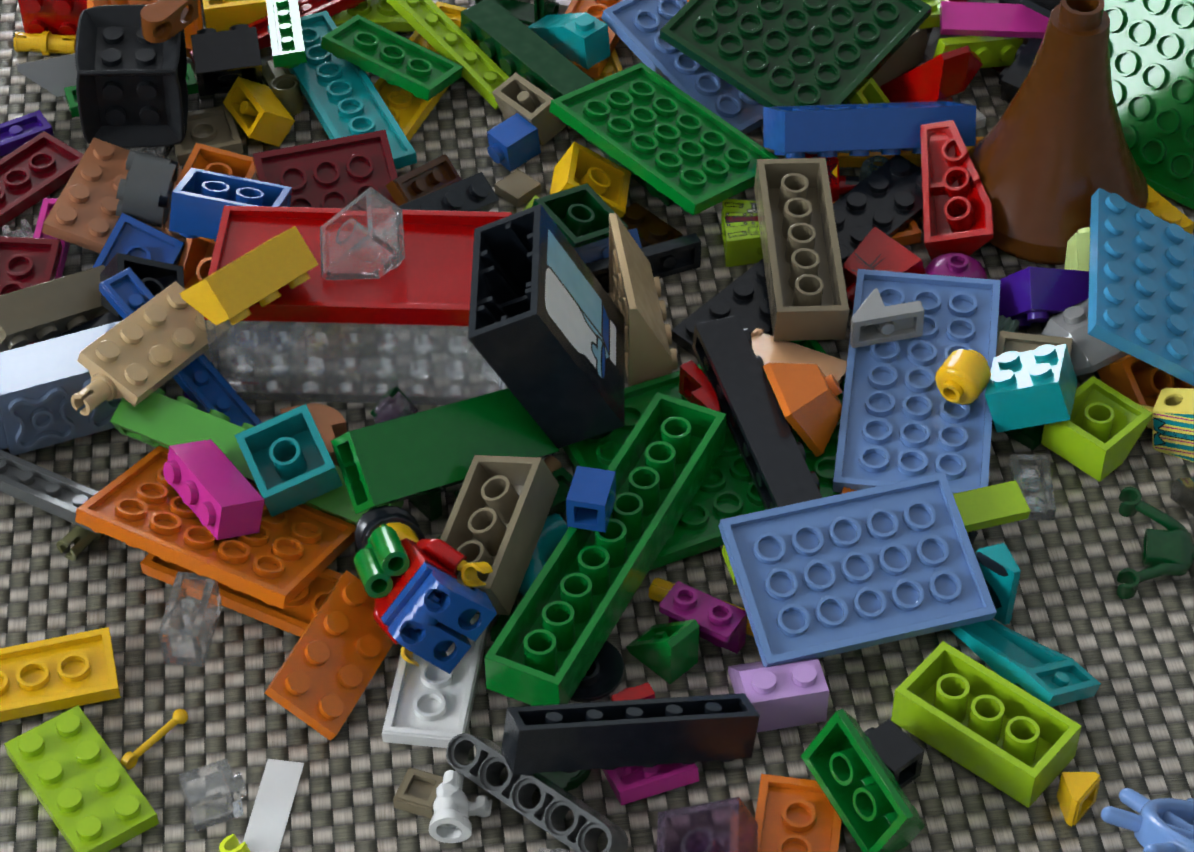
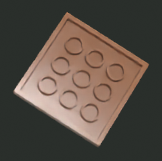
(89, 203)

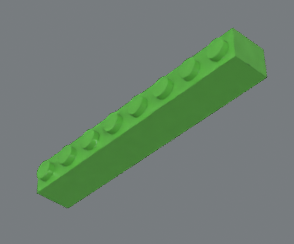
(173, 422)

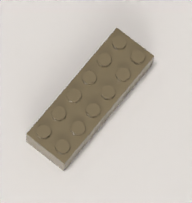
(800, 250)

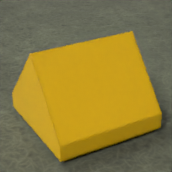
(1077, 794)

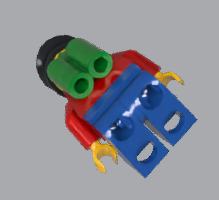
(418, 588)

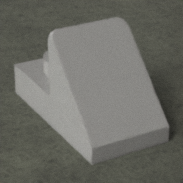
(881, 324)

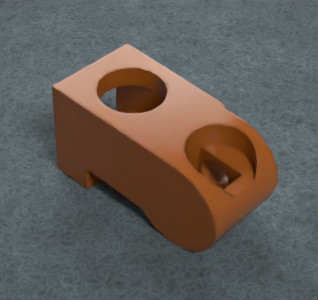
(167, 18)

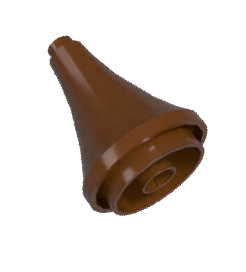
(1058, 141)

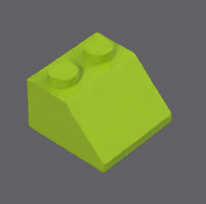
(1100, 429)

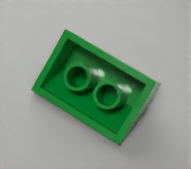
(861, 786)

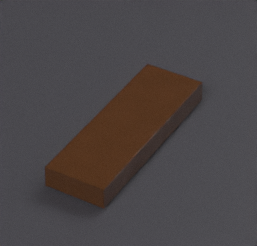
(423, 180)

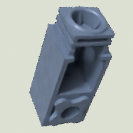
(39, 389)

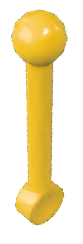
(130, 758)

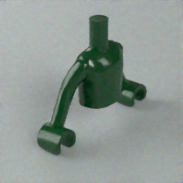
(1164, 551)

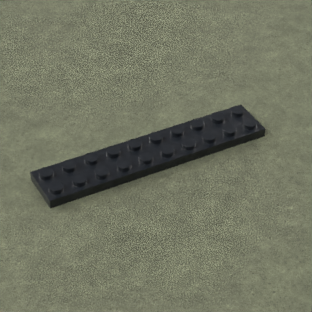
(883, 200)

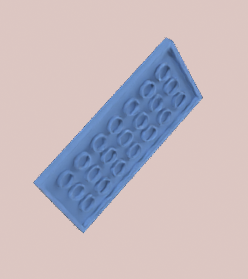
(891, 408)

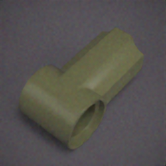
(284, 86)

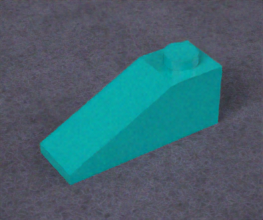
(575, 36)

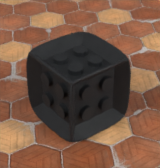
(127, 86)

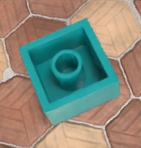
(1031, 388)
(288, 460)

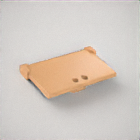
(789, 352)

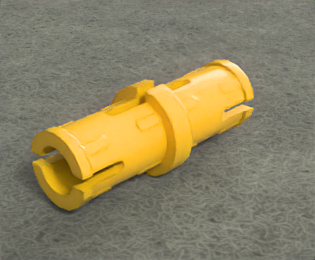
(44, 43)

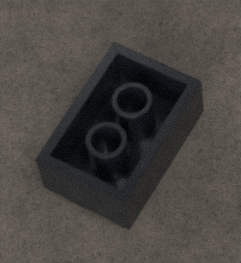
(224, 57)

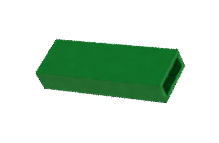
(434, 448)

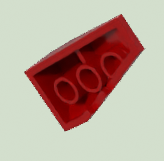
(954, 199)

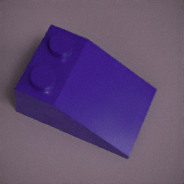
(1040, 293)

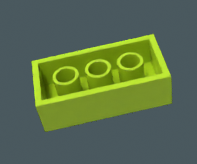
(985, 723)

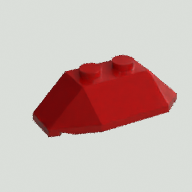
(935, 79)

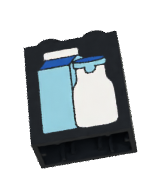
(548, 327)

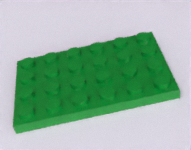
(663, 137)

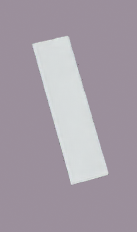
(272, 805)

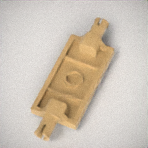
(142, 351)

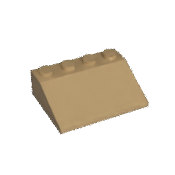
(636, 296)

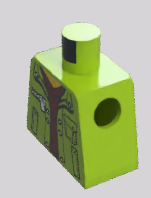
(740, 232)

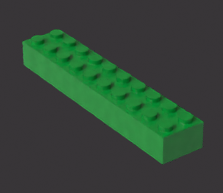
(597, 573)

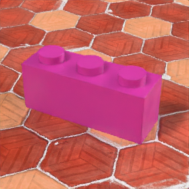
(214, 489)

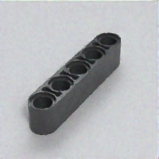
(518, 793)

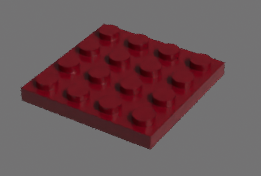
(330, 170)

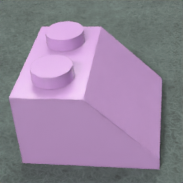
(783, 693)

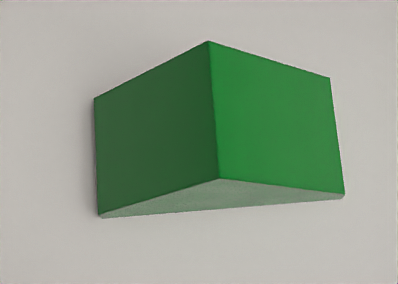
(668, 648)

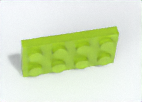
(81, 783)

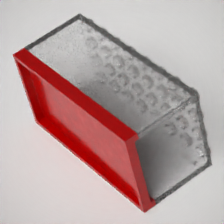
(357, 334)

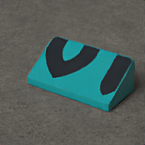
(1001, 578)

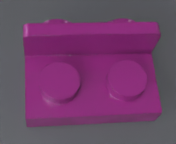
(717, 620)

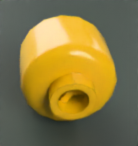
(963, 376)

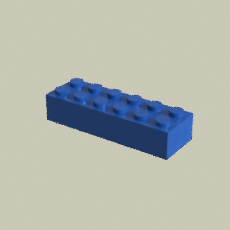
(860, 127)

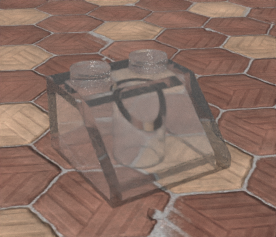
(363, 239)

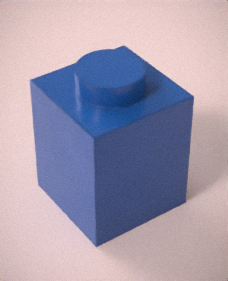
(513, 142)
(591, 498)

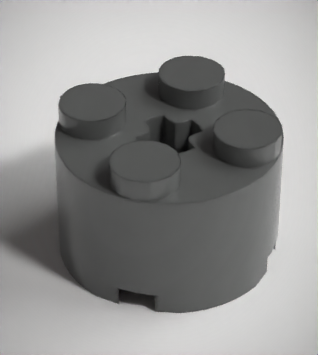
(147, 188)

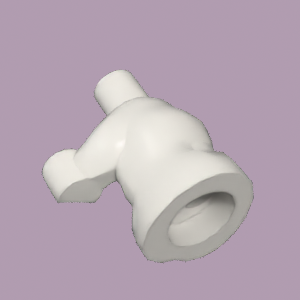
(453, 810)

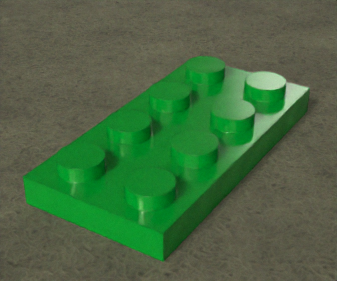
(391, 57)

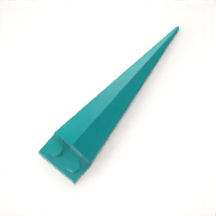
(1028, 664)

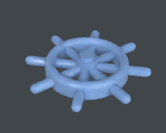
(1161, 822)

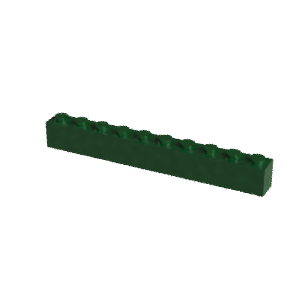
(522, 51)

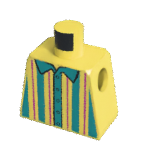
(1173, 422)

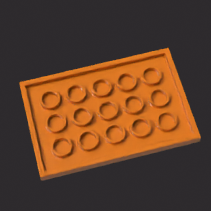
(266, 564)

